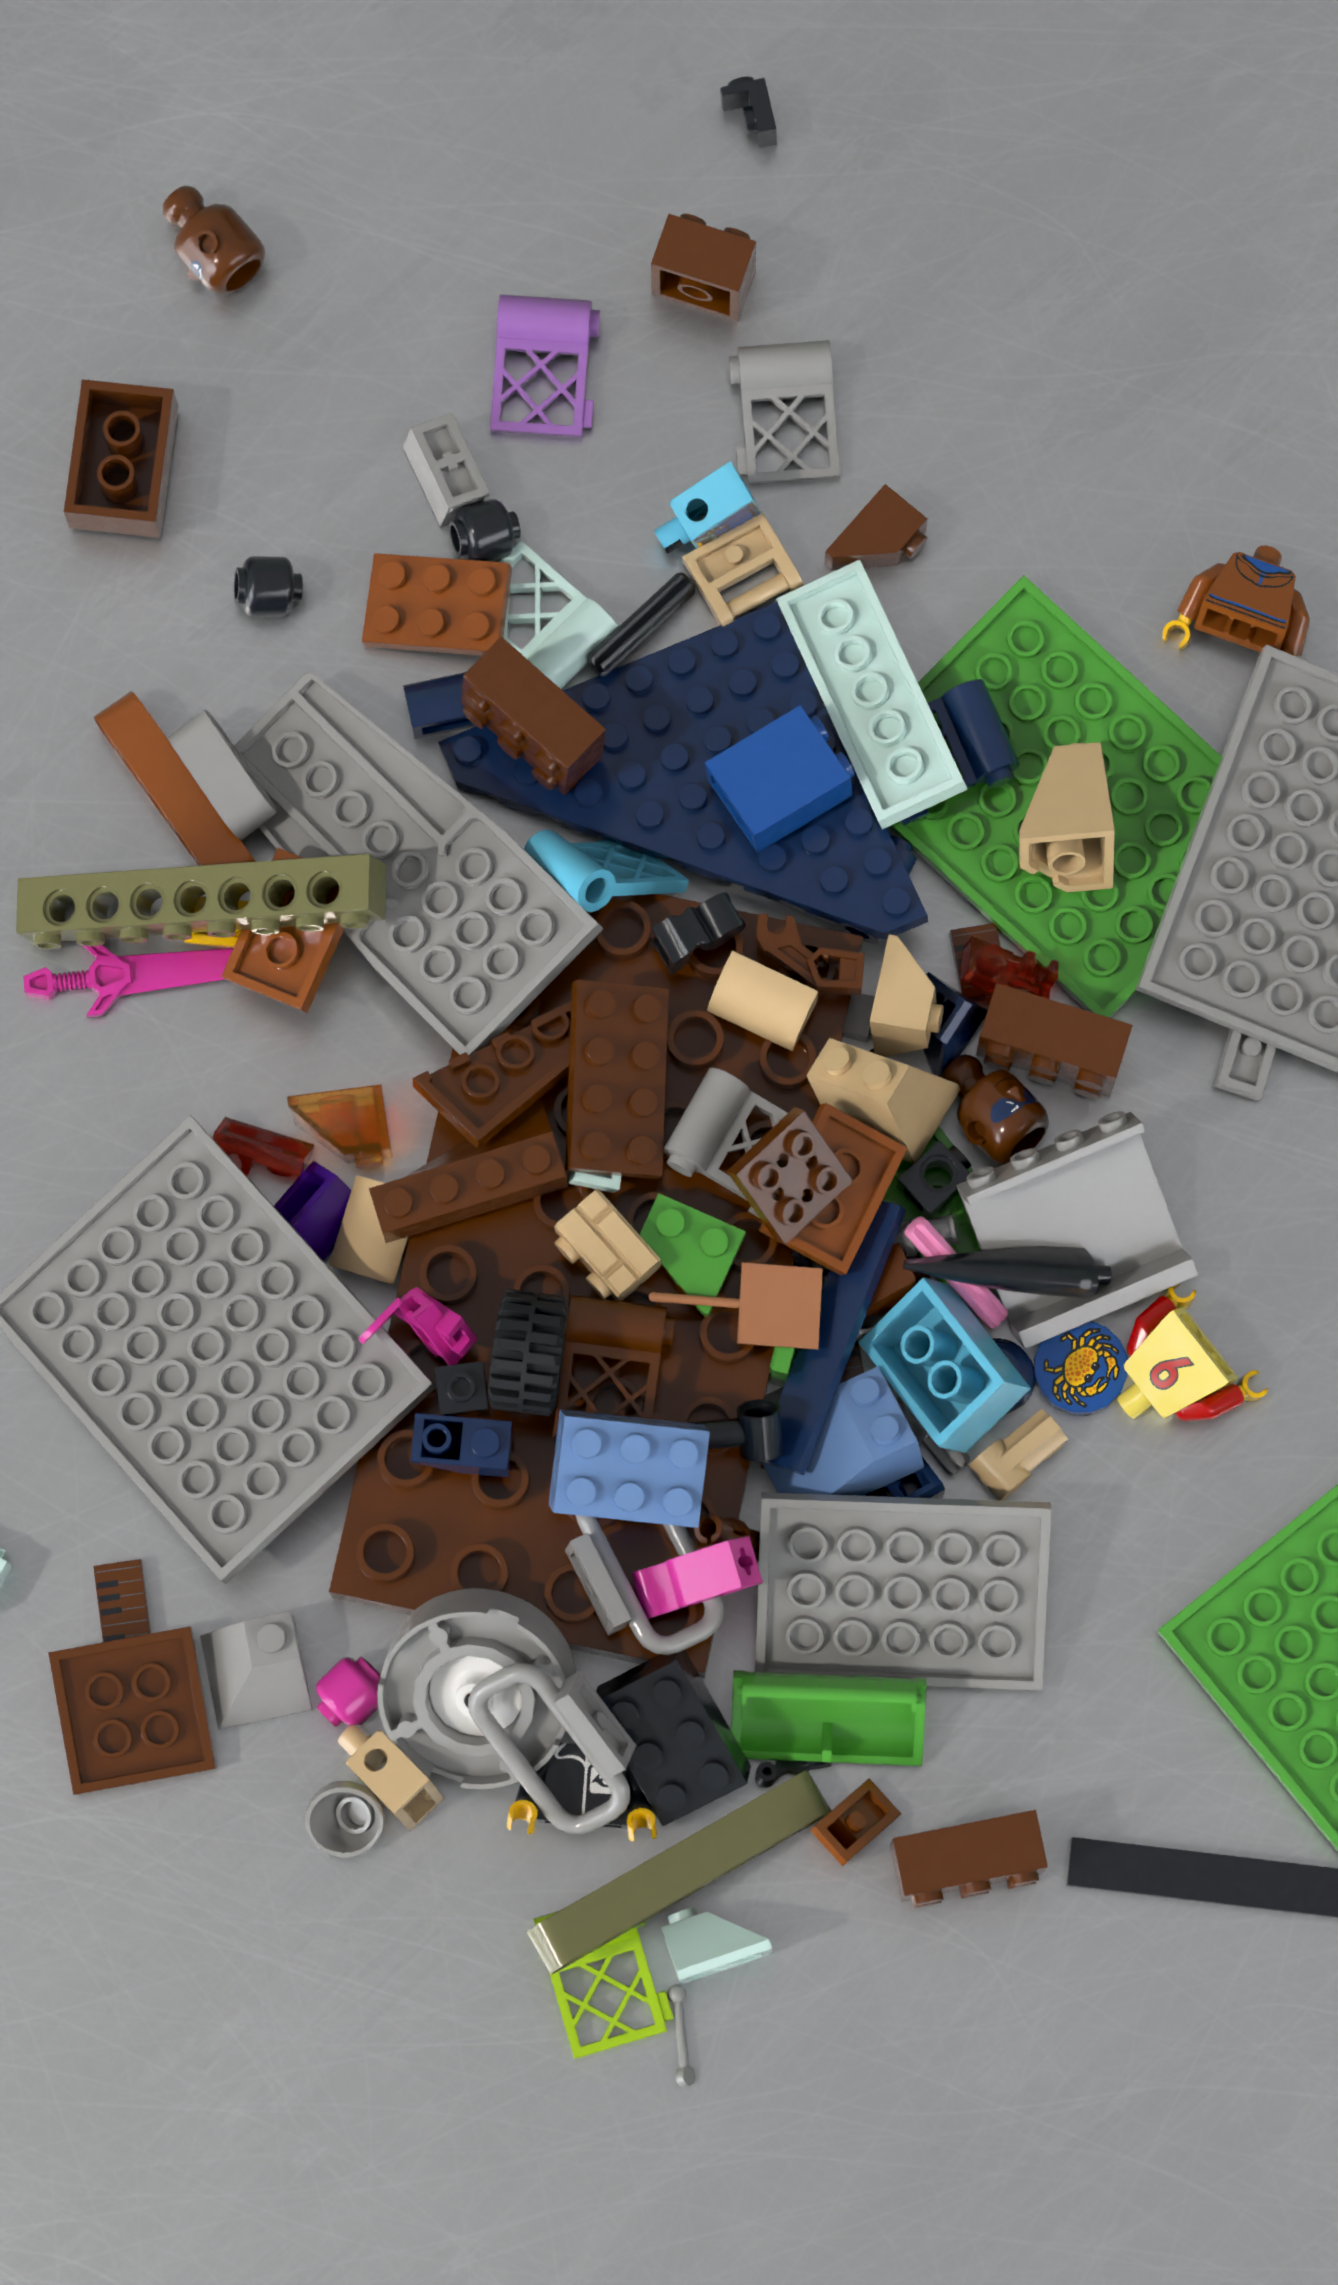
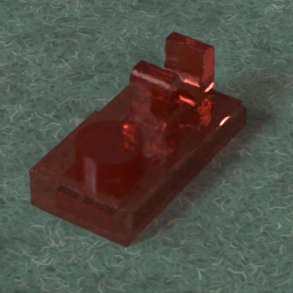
(989, 964)
(254, 1144)

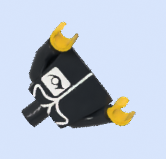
(579, 1790)

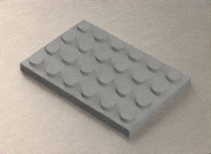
(904, 1588)

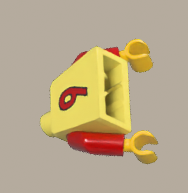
(1179, 1366)

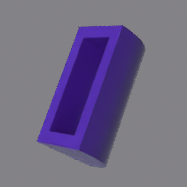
(316, 1207)

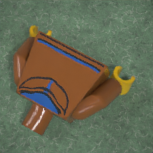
(1246, 604)

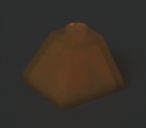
(347, 1123)

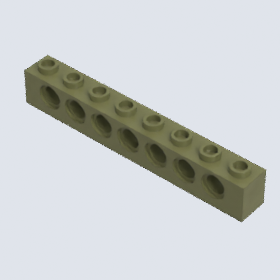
(46, 898)

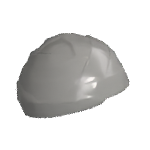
(344, 1819)

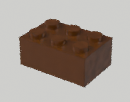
(121, 458)
(532, 717)
(1052, 1041)
(969, 1858)

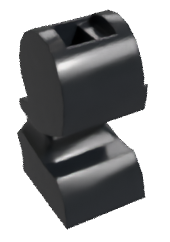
(699, 927)

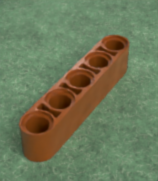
(169, 783)

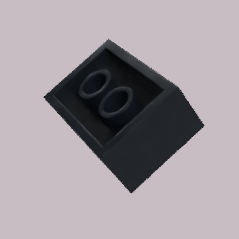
(681, 1739)

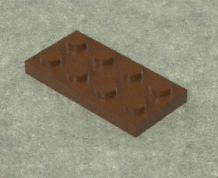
(617, 1079)

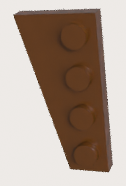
(501, 1080)

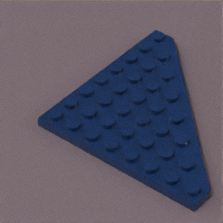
(653, 785)

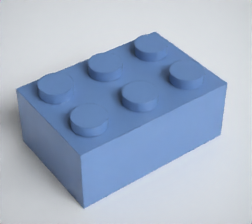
(629, 1468)

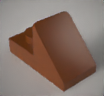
(855, 1822)

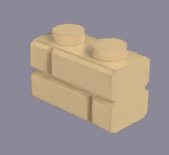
(606, 1246)

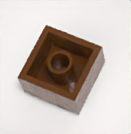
(703, 266)

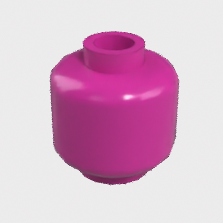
(349, 1692)

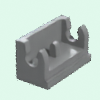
(444, 467)

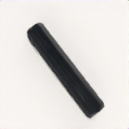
(641, 624)

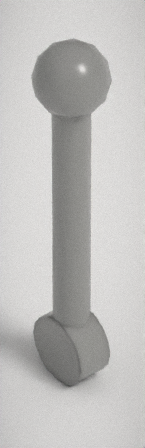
(685, 2074)

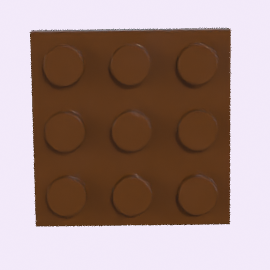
(132, 1710)

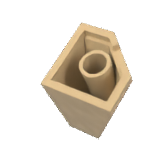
(1071, 821)

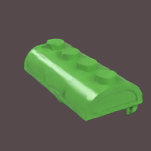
(829, 1717)

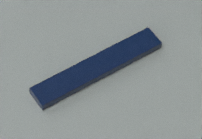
(842, 1312)

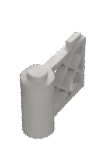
(780, 374)
(712, 1125)

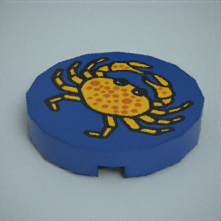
(1081, 1369)

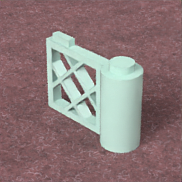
(570, 635)

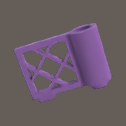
(551, 328)

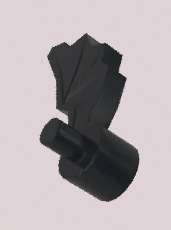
(768, 1773)

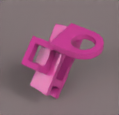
(435, 1324)

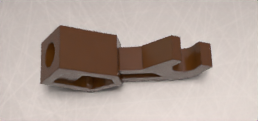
(800, 961)

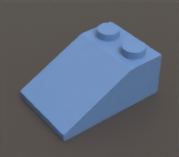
(859, 1446)

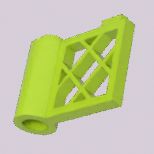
(658, 2001)

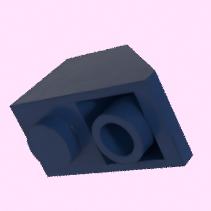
(463, 1444)

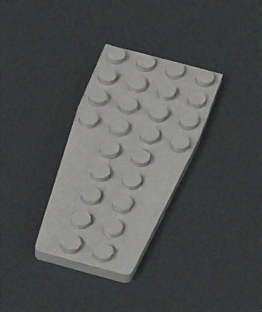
(466, 908)

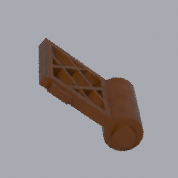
(616, 1332)

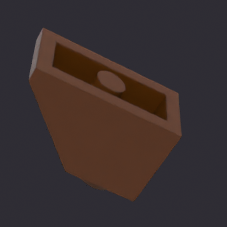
(880, 534)

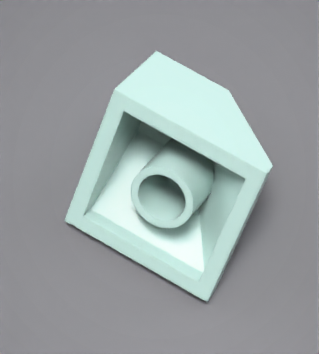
(709, 1944)

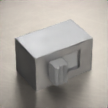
(858, 1017)

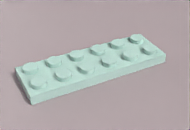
(871, 694)

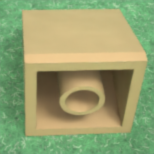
(883, 1094)

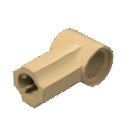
(1009, 1461)

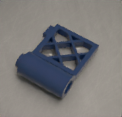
(975, 737)

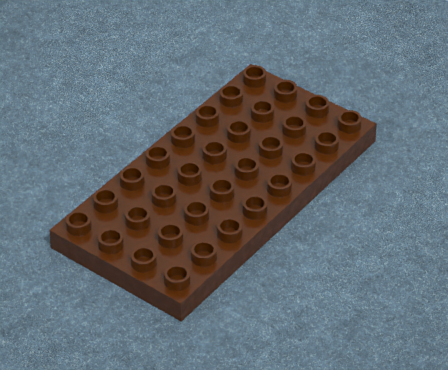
(442, 1531)

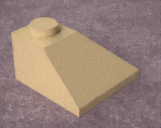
(903, 1004)

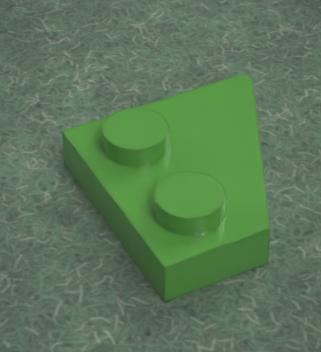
(692, 1247)

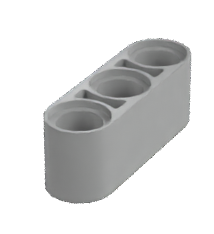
(222, 774)

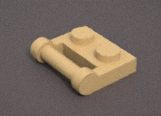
(736, 557)

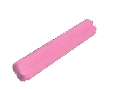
(978, 1298)

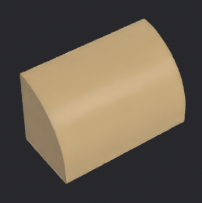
(762, 1001)
(360, 1240)

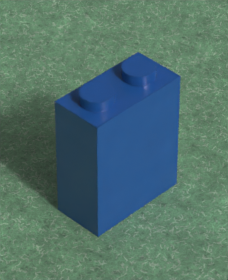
(780, 777)

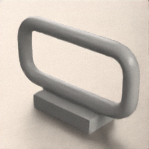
(615, 1598)
(587, 1723)

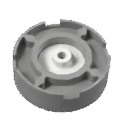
(438, 1661)

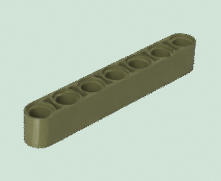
(678, 1872)

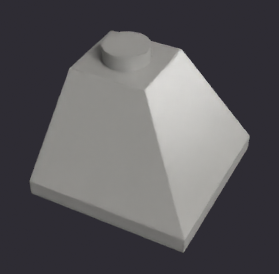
(256, 1670)

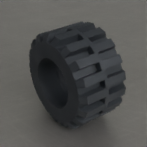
(528, 1352)

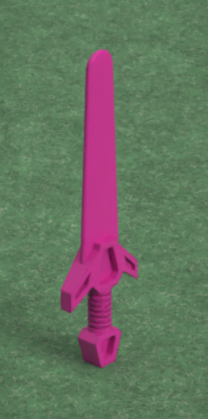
(130, 974)

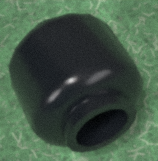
(484, 531)
(267, 586)

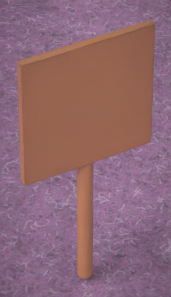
(775, 1305)

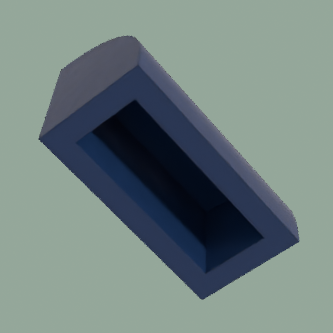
(436, 706)

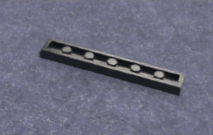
(1203, 1877)

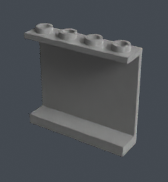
(1087, 1194)

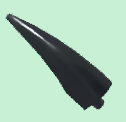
(1022, 1270)

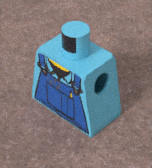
(718, 495)

